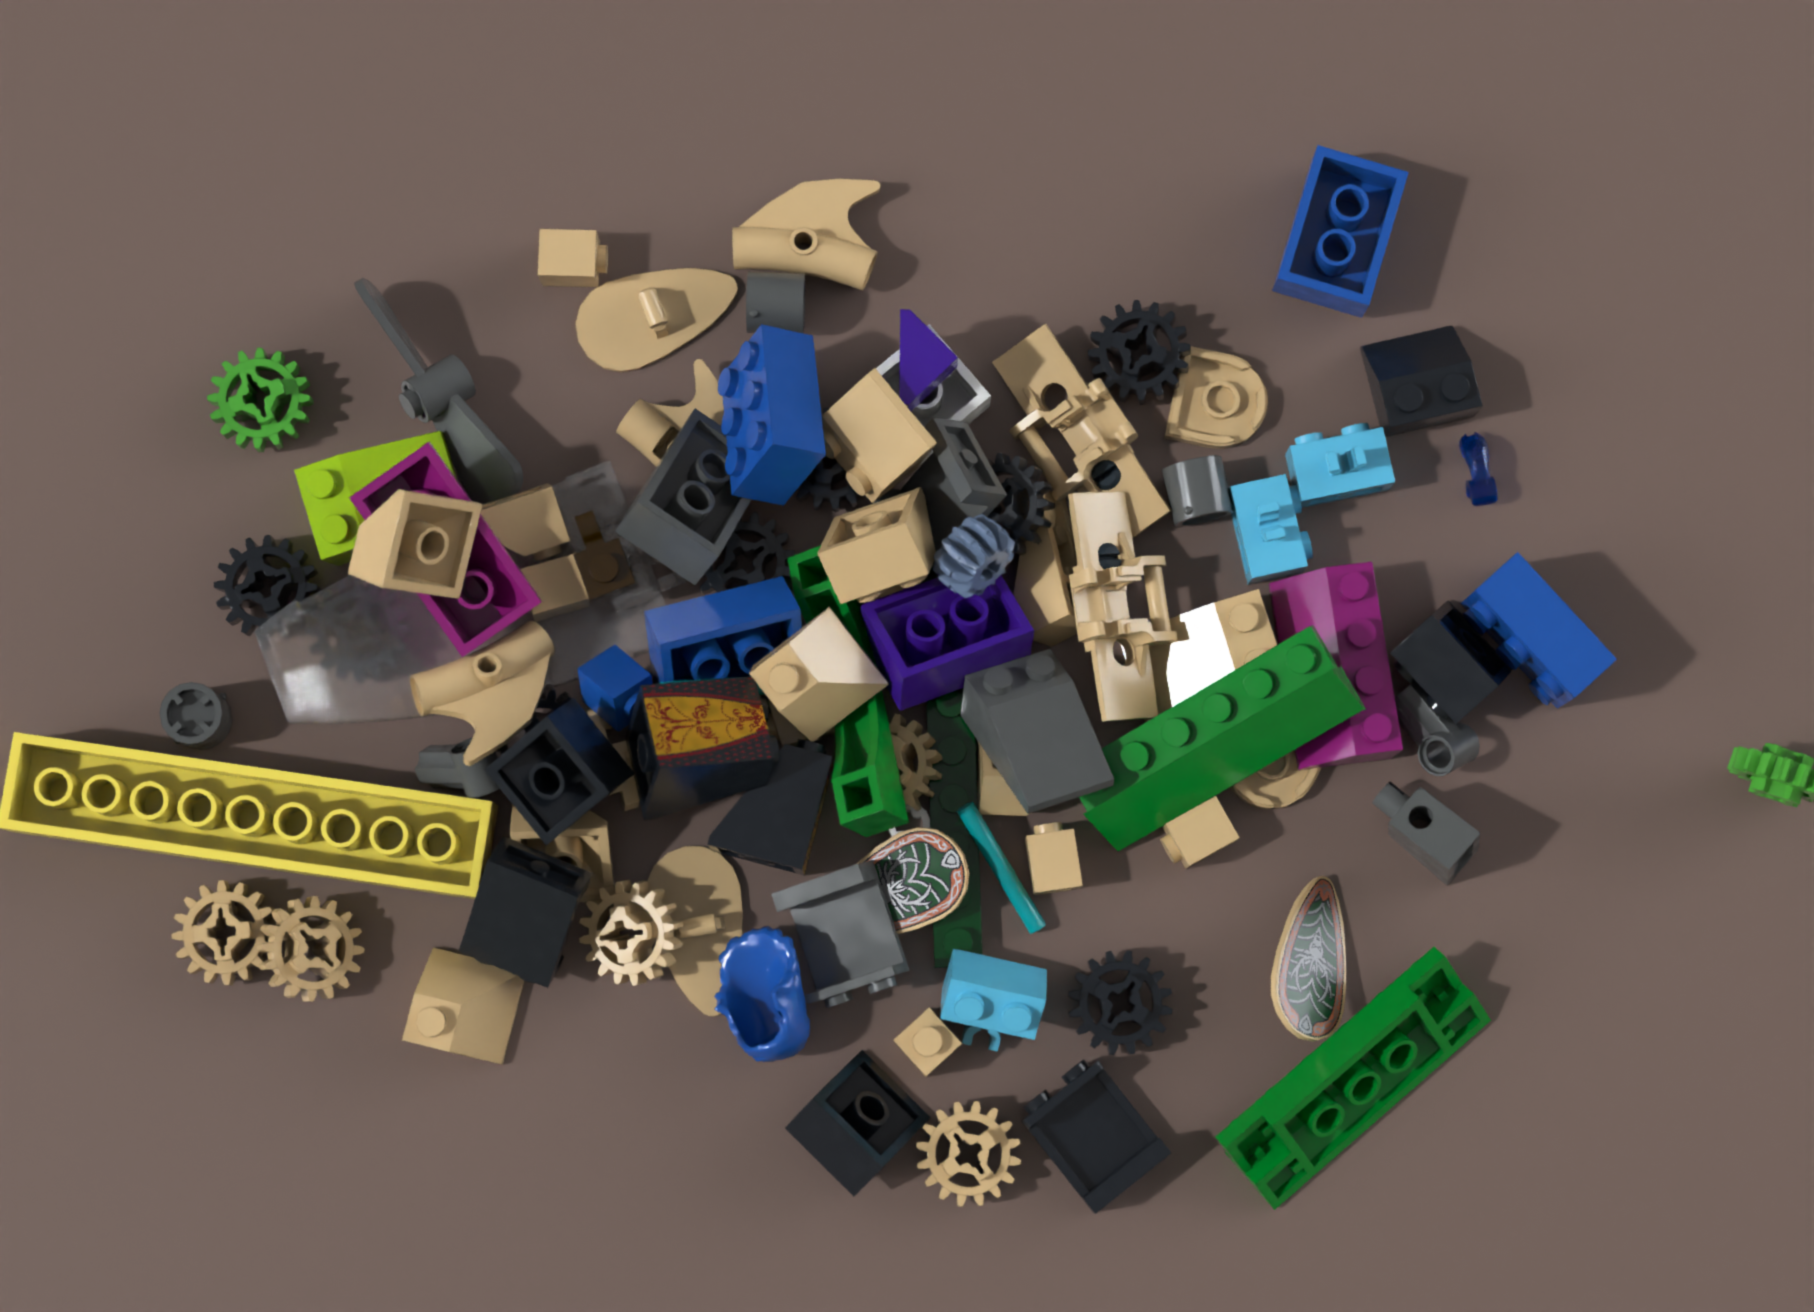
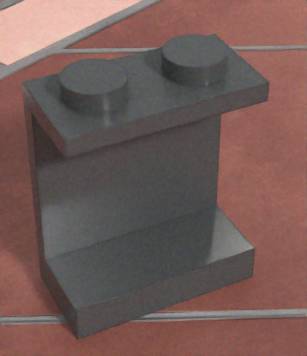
(953, 479)
(845, 932)

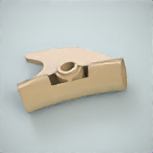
(812, 215)
(654, 426)
(489, 688)

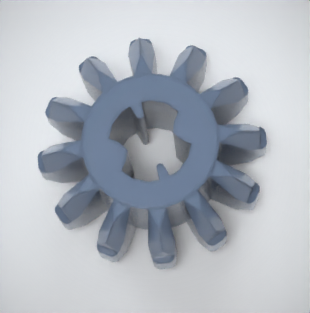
(973, 556)

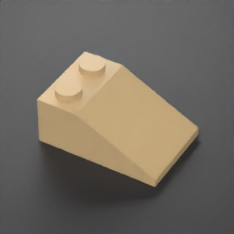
(1209, 646)

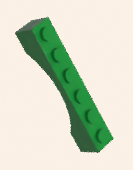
(865, 765)

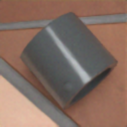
(775, 300)
(1197, 491)
(196, 715)

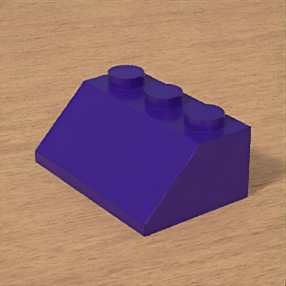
(935, 637)

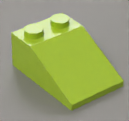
(332, 481)

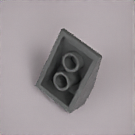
(687, 502)
(1035, 730)

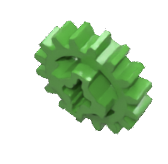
(242, 404)
(1775, 773)

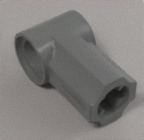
(1435, 733)
(444, 769)

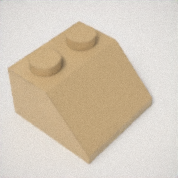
(874, 437)
(879, 547)

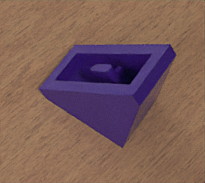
(923, 360)

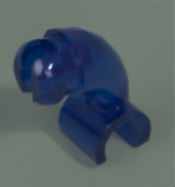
(1482, 486)

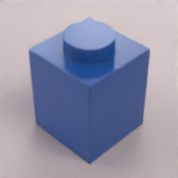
(612, 685)

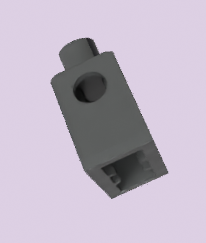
(1441, 846)

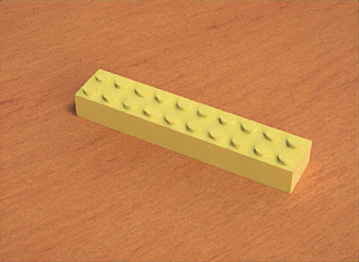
(247, 815)

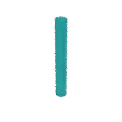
(1001, 867)

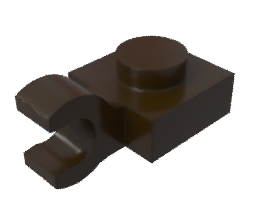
(602, 564)

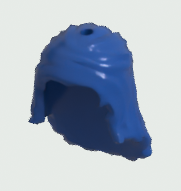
(763, 994)

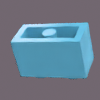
(1340, 465)
(1269, 529)
(993, 996)

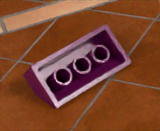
(493, 585)
(1348, 618)

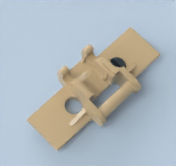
(1087, 421)
(1101, 605)

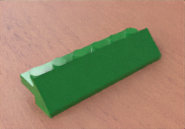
(1220, 737)
(1353, 1078)

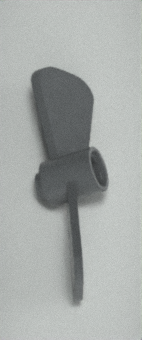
(440, 395)

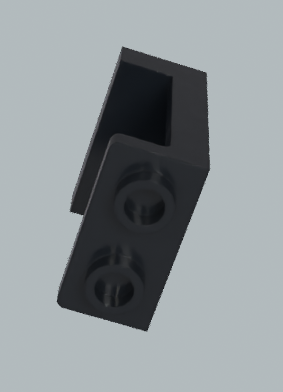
(524, 911)
(1094, 1135)

